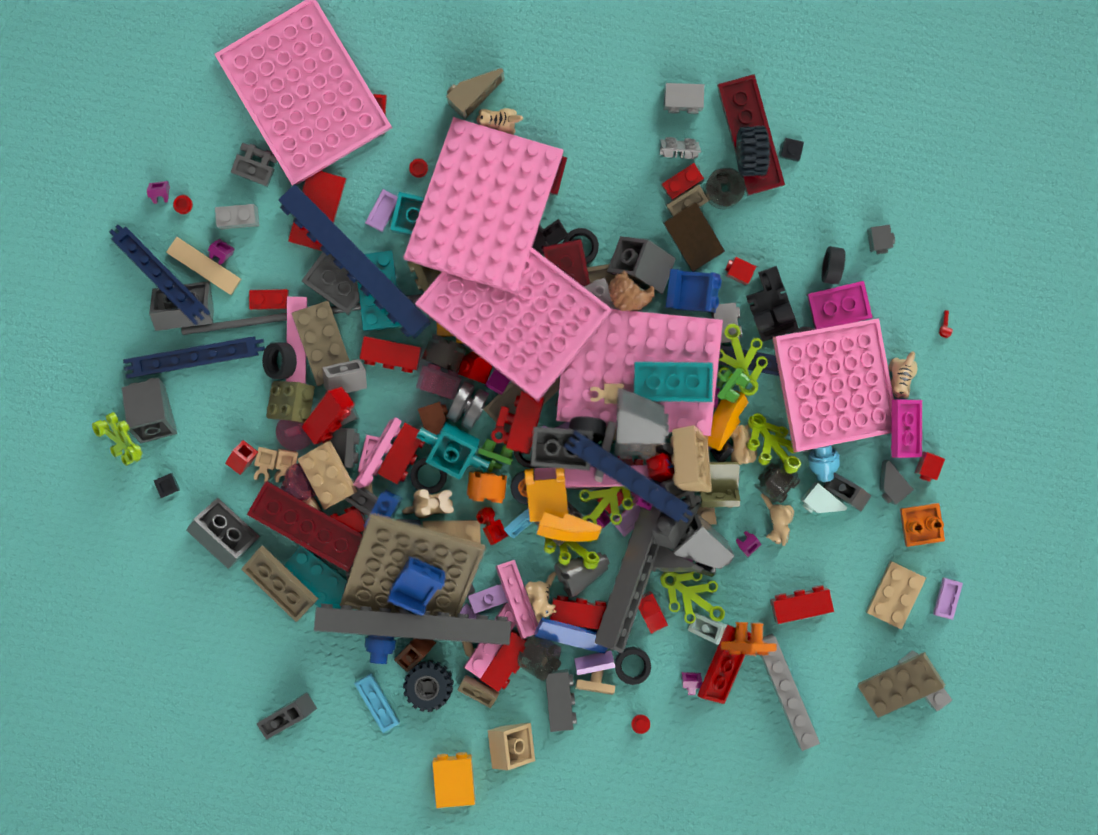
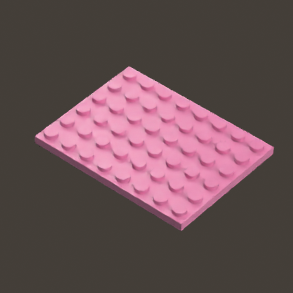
(303, 91)
(484, 205)
(523, 333)
(633, 338)

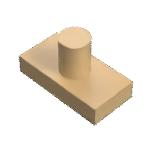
(595, 684)

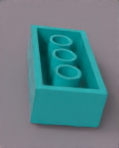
(406, 213)

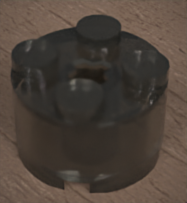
(734, 192)
(443, 353)
(776, 482)
(540, 657)

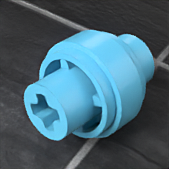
(824, 463)

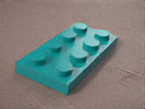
(372, 316)
(674, 381)
(317, 577)

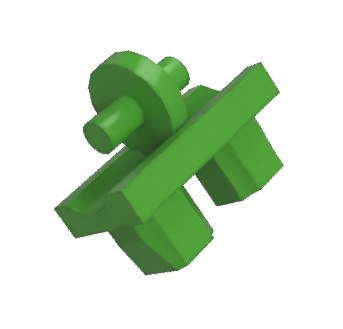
(737, 378)
(488, 450)

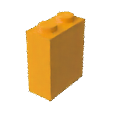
(453, 780)

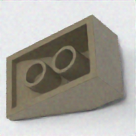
(472, 92)

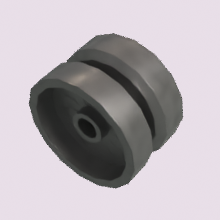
(466, 405)

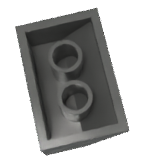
(168, 316)
(549, 448)
(222, 533)

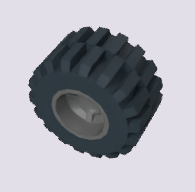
(752, 150)
(428, 686)

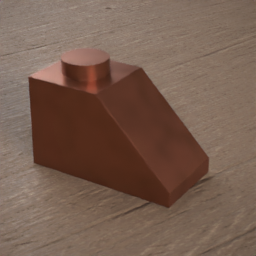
(433, 417)
(414, 653)

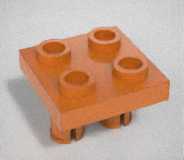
(922, 524)
(742, 645)

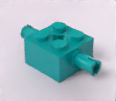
(452, 439)

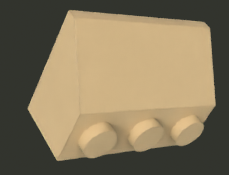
(691, 459)

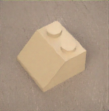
(511, 746)

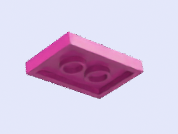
(839, 305)
(906, 428)

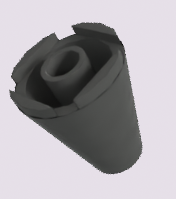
(578, 577)

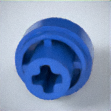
(379, 647)

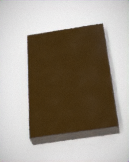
(693, 236)

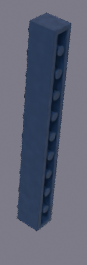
(354, 261)

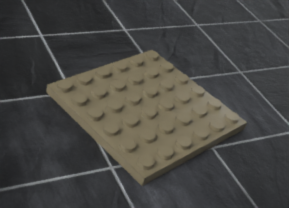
(387, 548)

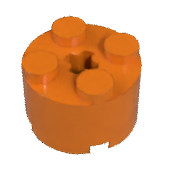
(487, 486)

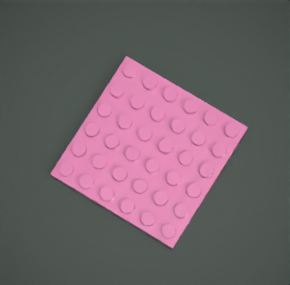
(835, 384)

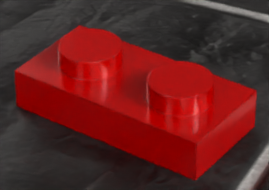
(682, 181)
(268, 299)

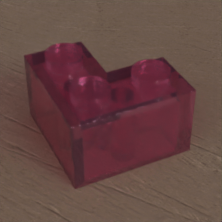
(438, 382)

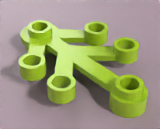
(743, 362)
(759, 425)
(120, 436)
(608, 496)
(587, 562)
(689, 594)

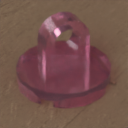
(292, 435)
(297, 483)

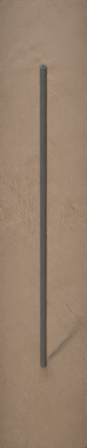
(261, 320)

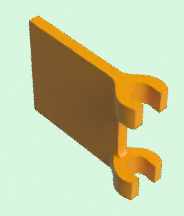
(546, 495)

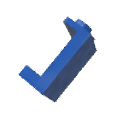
(693, 291)
(386, 505)
(416, 585)

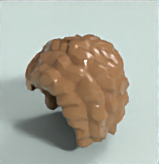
(628, 295)

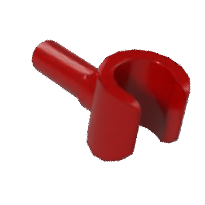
(945, 331)

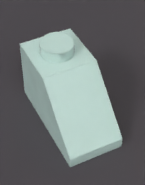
(821, 501)
(707, 628)

